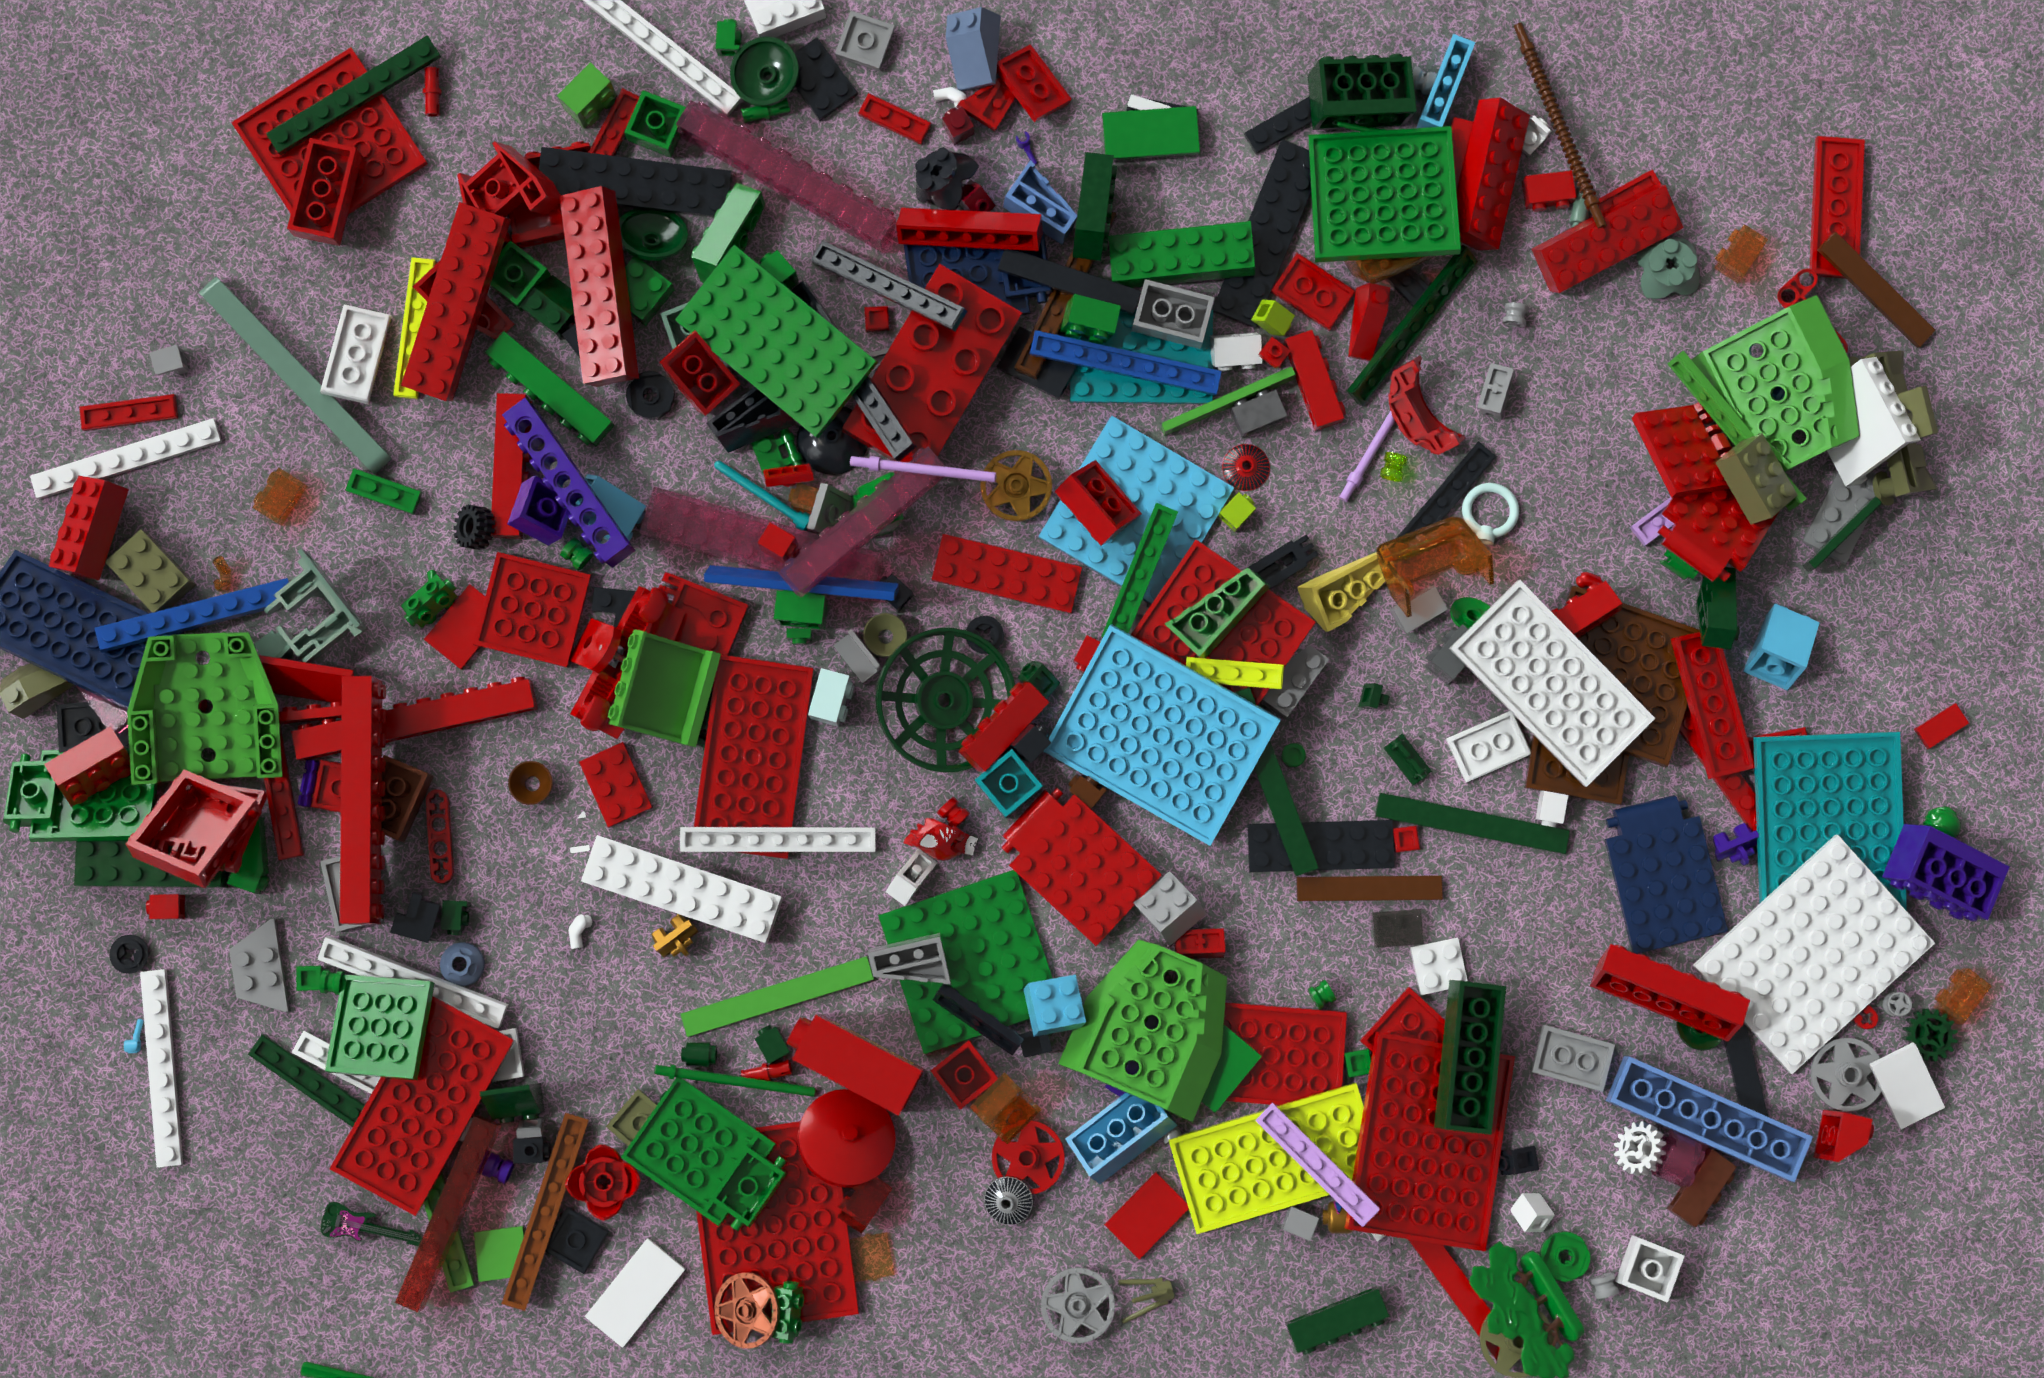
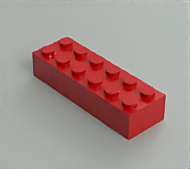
(1490, 172)
(1590, 249)
(1670, 992)

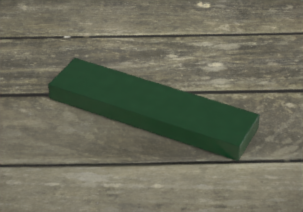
(1842, 534)

